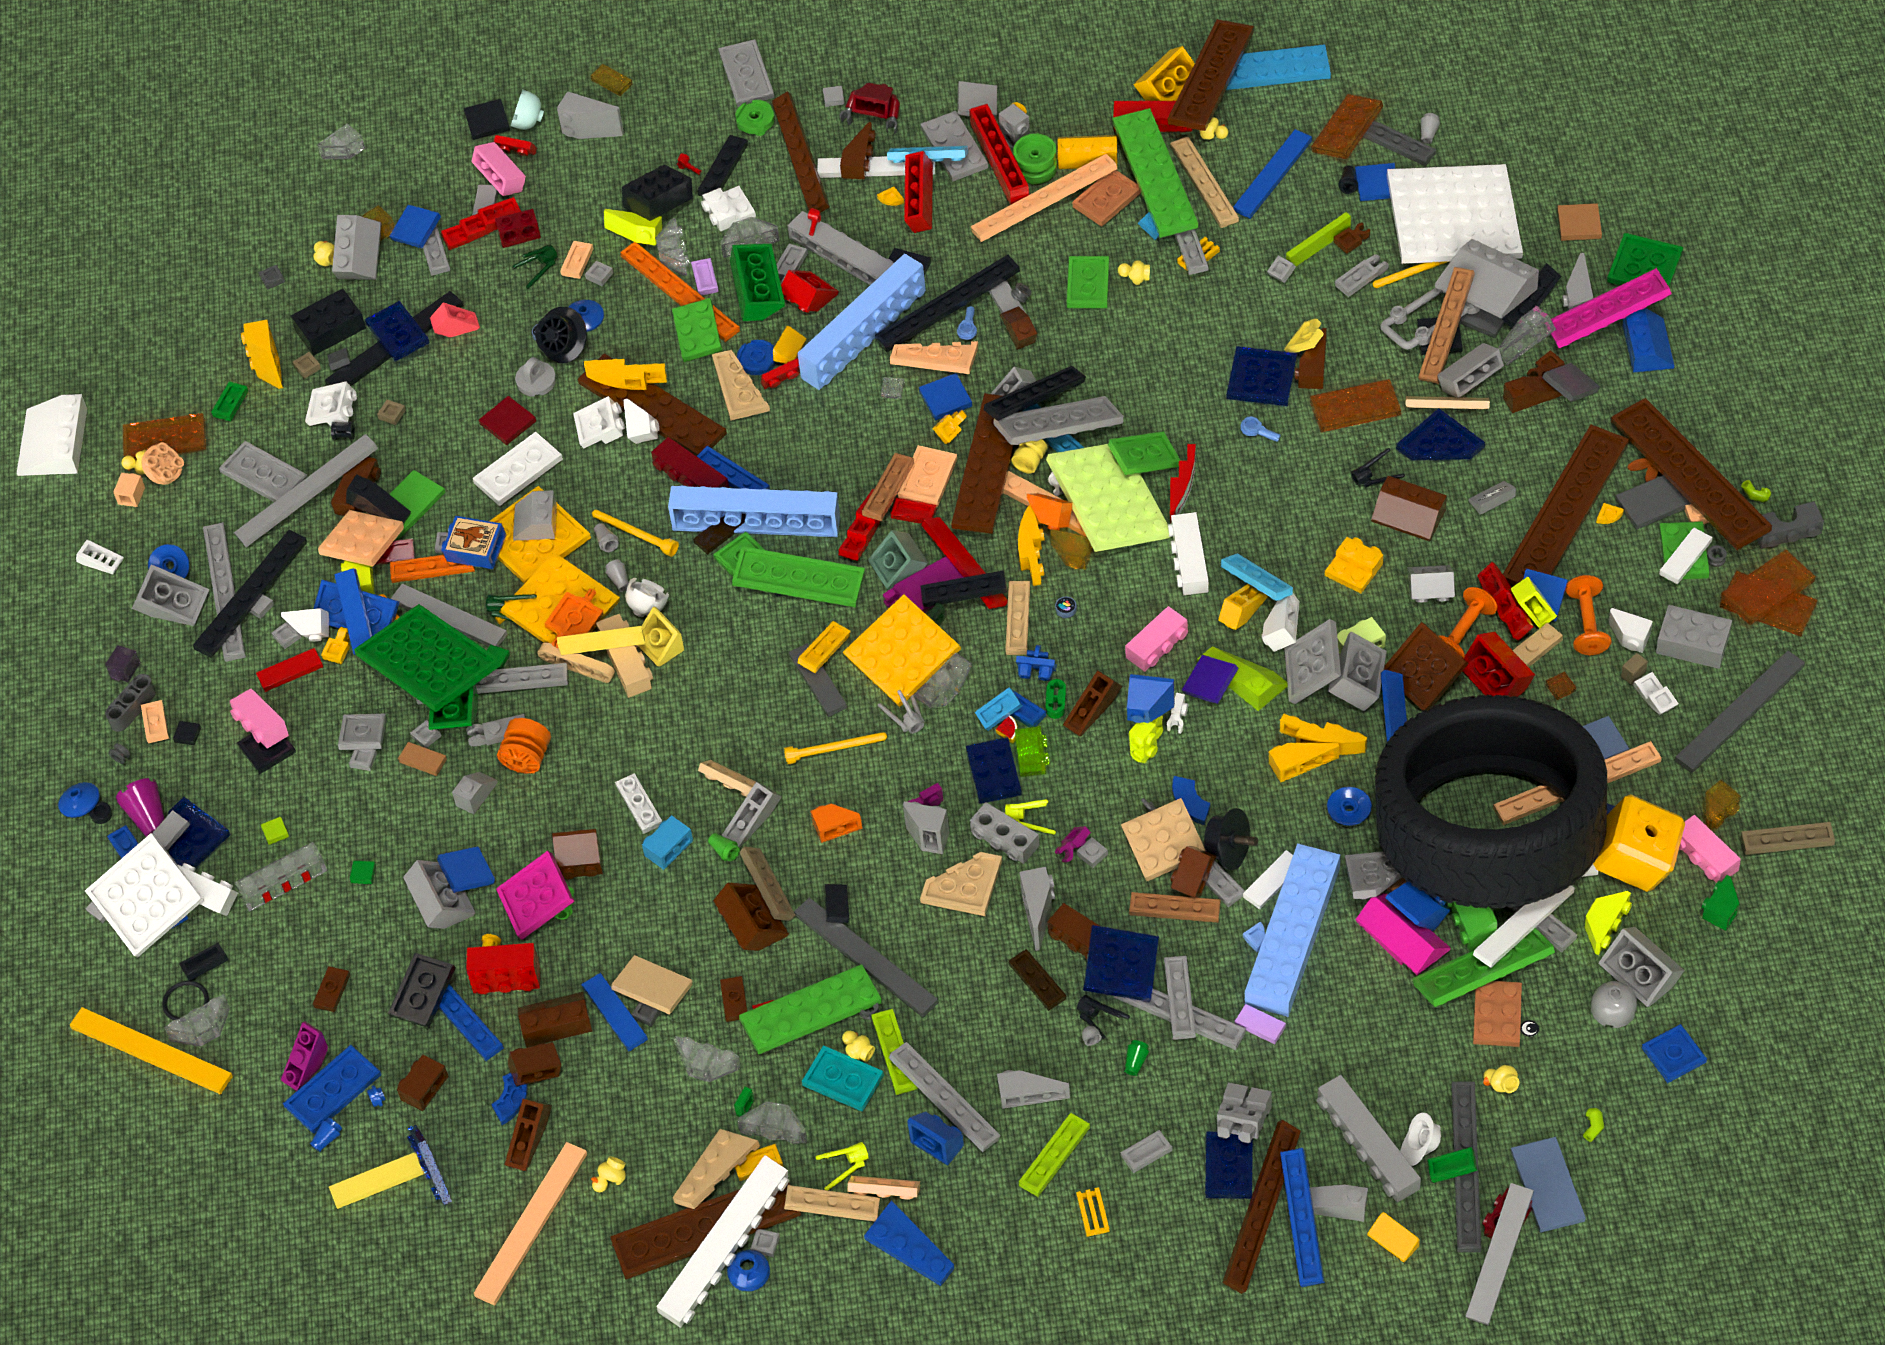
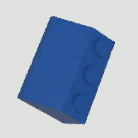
(1647, 341)

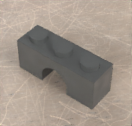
(1806, 523)

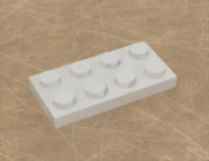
(517, 468)

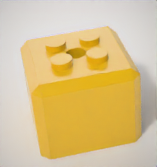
(1631, 852)

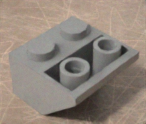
(927, 826)

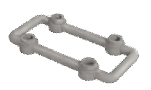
(1423, 334)

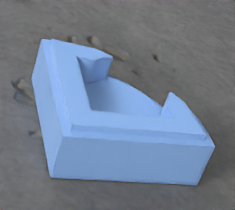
(1255, 936)

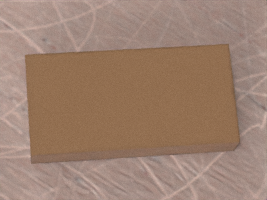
(422, 758)

